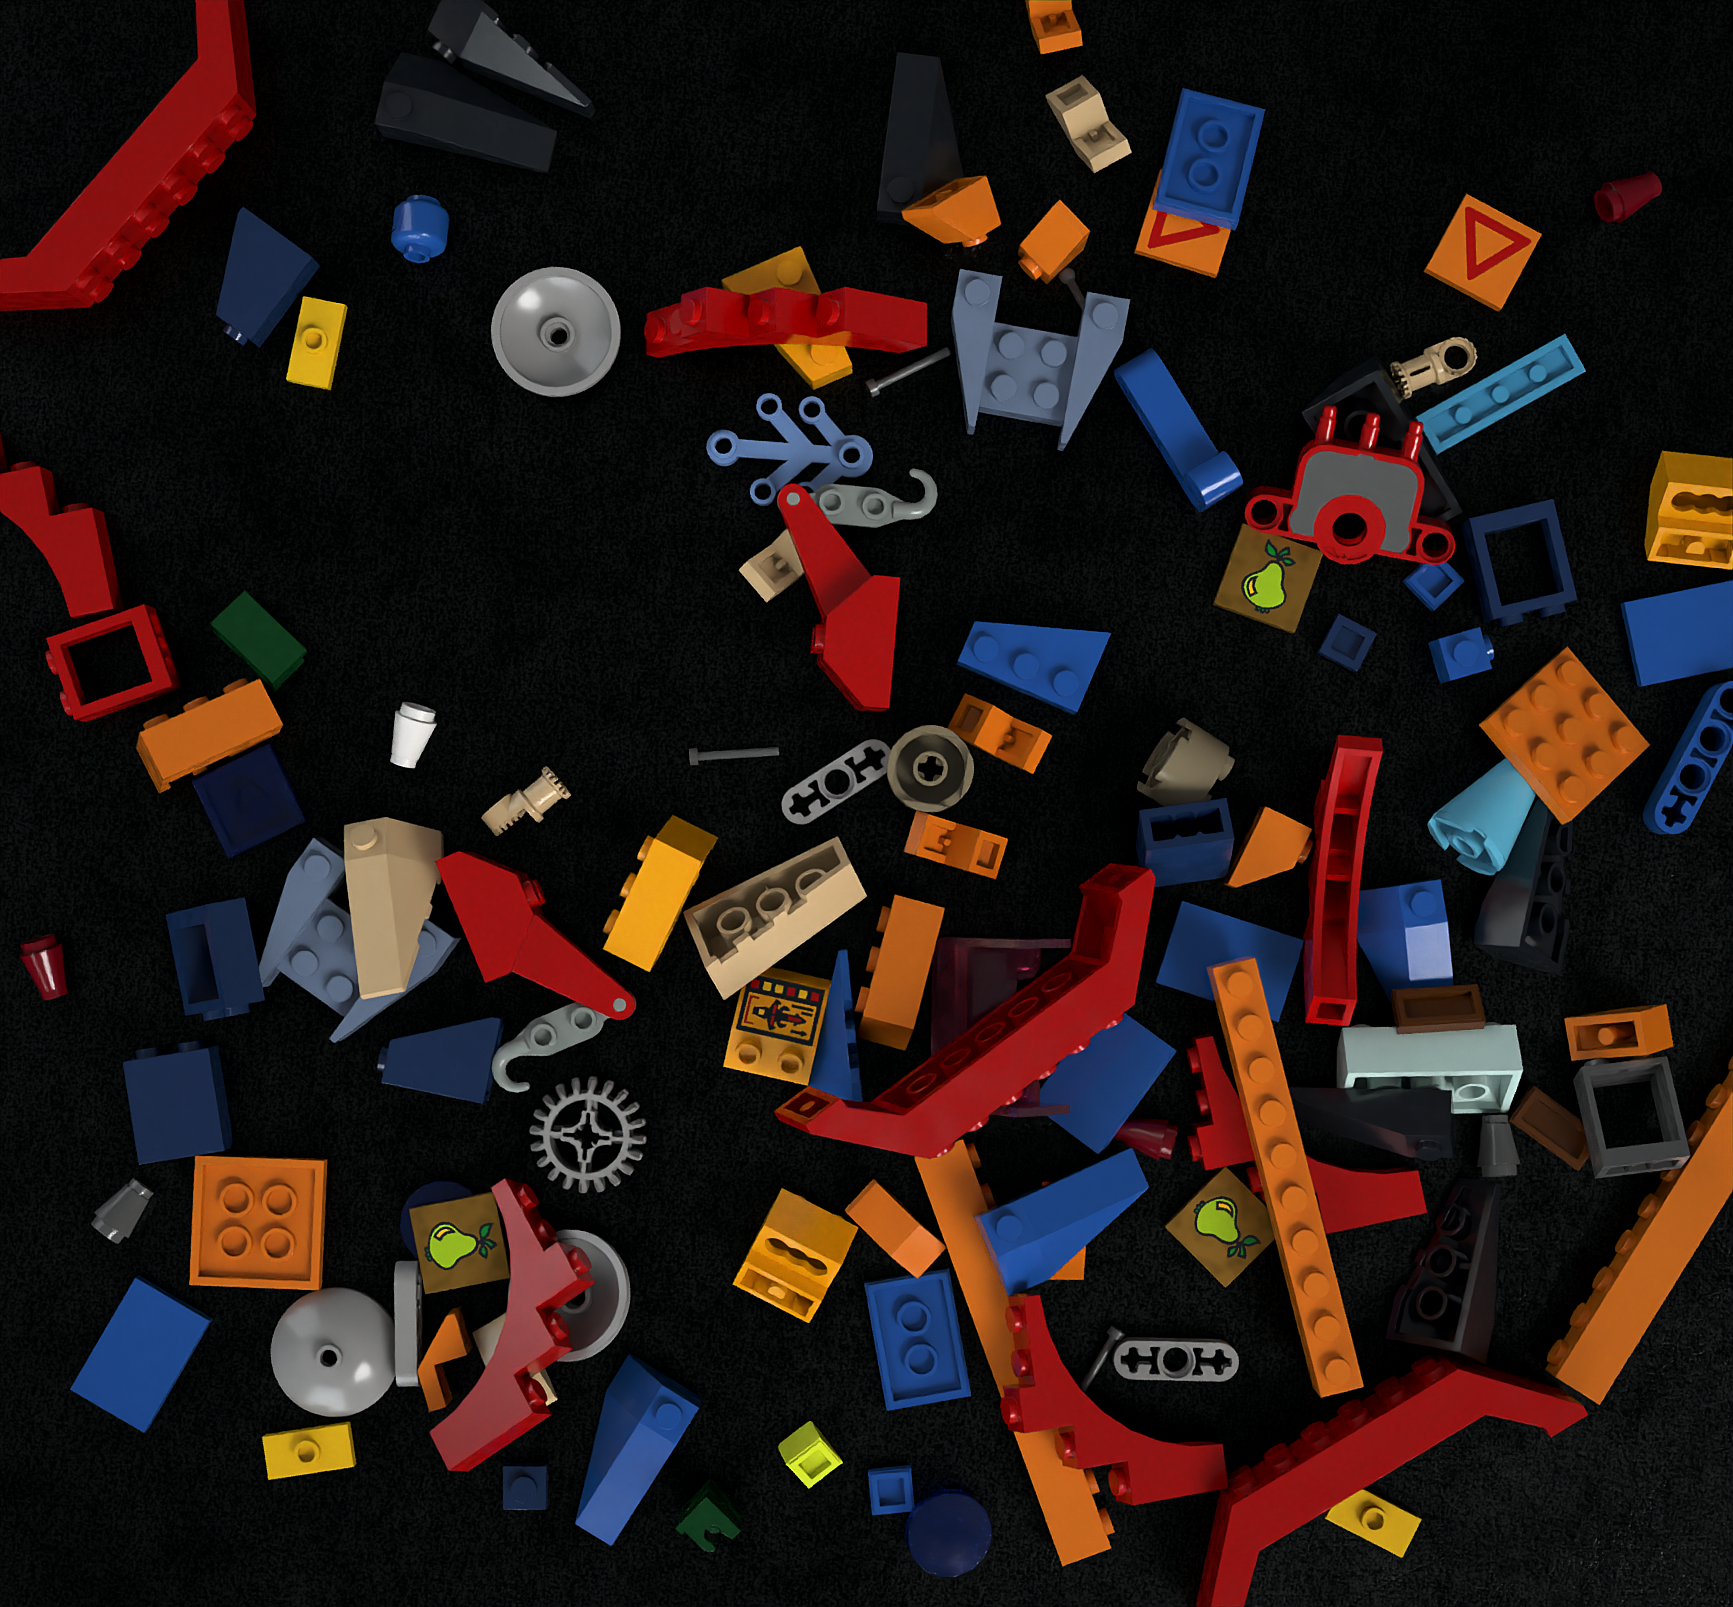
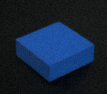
(1433, 583)
(891, 1490)

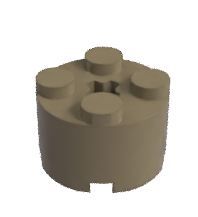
(949, 754)
(1185, 766)

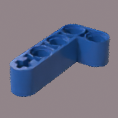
(1177, 431)
(1703, 762)

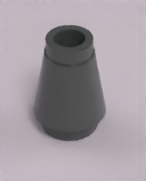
(1497, 1147)
(122, 1211)

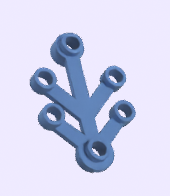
(797, 452)

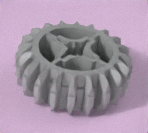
(567, 1133)

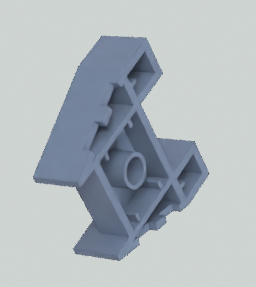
(1030, 370)
(316, 945)

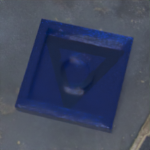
(249, 801)

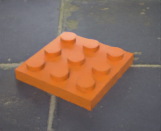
(1564, 735)
(258, 1222)

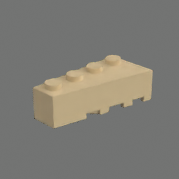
(772, 914)

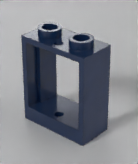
(1474, 536)
(215, 959)

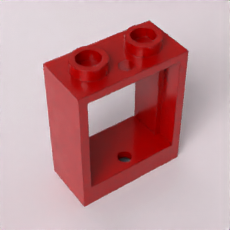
(154, 649)

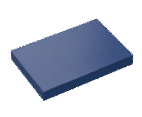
(1208, 159)
(1680, 633)
(1209, 938)
(1106, 1081)
(917, 1338)
(141, 1354)

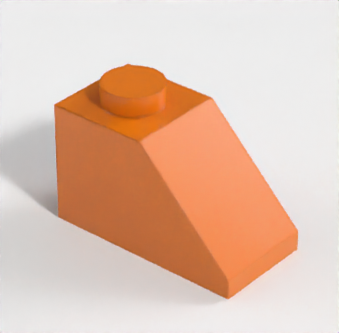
(956, 212)
(1052, 243)
(1269, 848)
(1619, 1032)

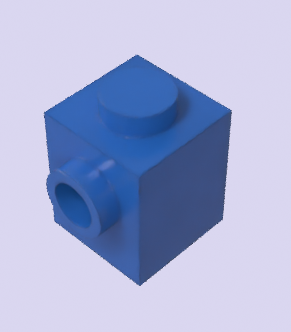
(1461, 654)

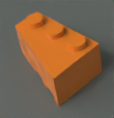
(207, 732)
(898, 971)

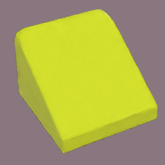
(809, 1454)

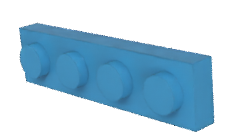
(1500, 394)

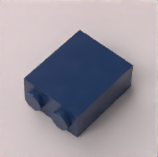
(1185, 842)
(178, 1102)

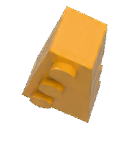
(791, 271)
(657, 892)

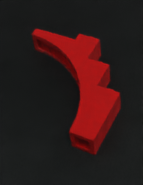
(786, 316)
(71, 541)
(1335, 878)
(1344, 1194)
(532, 1337)
(1087, 1437)

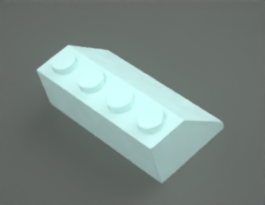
(1475, 1064)

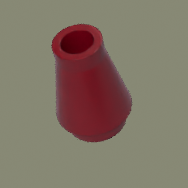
(1624, 197)
(46, 965)
(1149, 1136)

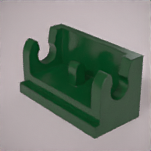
(259, 640)
(710, 1510)

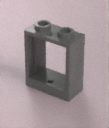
(1637, 1158)

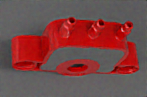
(1360, 479)

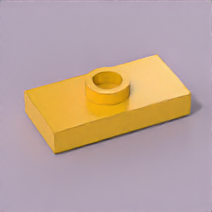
(316, 343)
(309, 1450)
(1376, 1520)

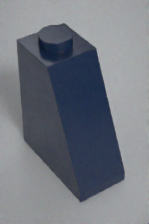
(260, 279)
(445, 1060)

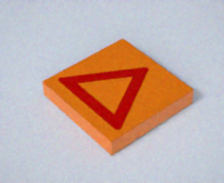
(1181, 240)
(1482, 252)

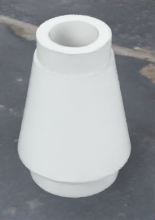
(411, 733)

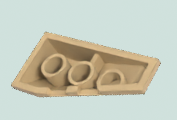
(389, 896)

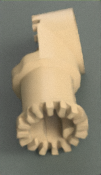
(1434, 365)
(534, 800)

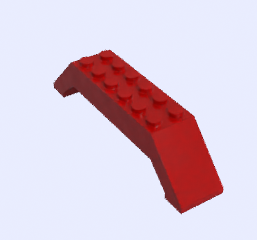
(146, 175)
(1013, 1042)
(1355, 1451)

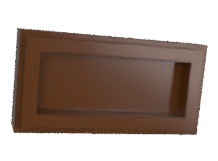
(1437, 1009)
(1551, 1126)

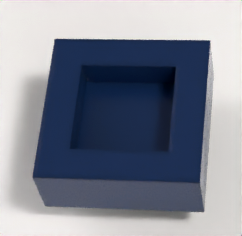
(1346, 643)
(525, 1486)

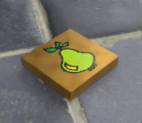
(1268, 578)
(1223, 1226)
(460, 1242)

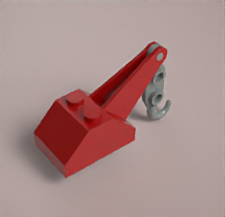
(856, 609)
(511, 935)

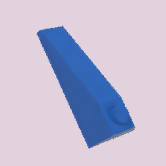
(1406, 935)
(836, 1055)
(1052, 1223)
(635, 1435)

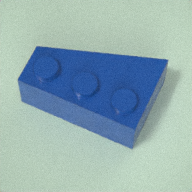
(1036, 660)

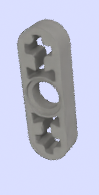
(815, 807)
(408, 1322)
(1207, 1349)

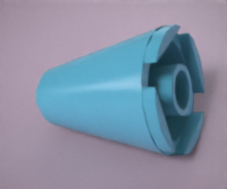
(1485, 818)

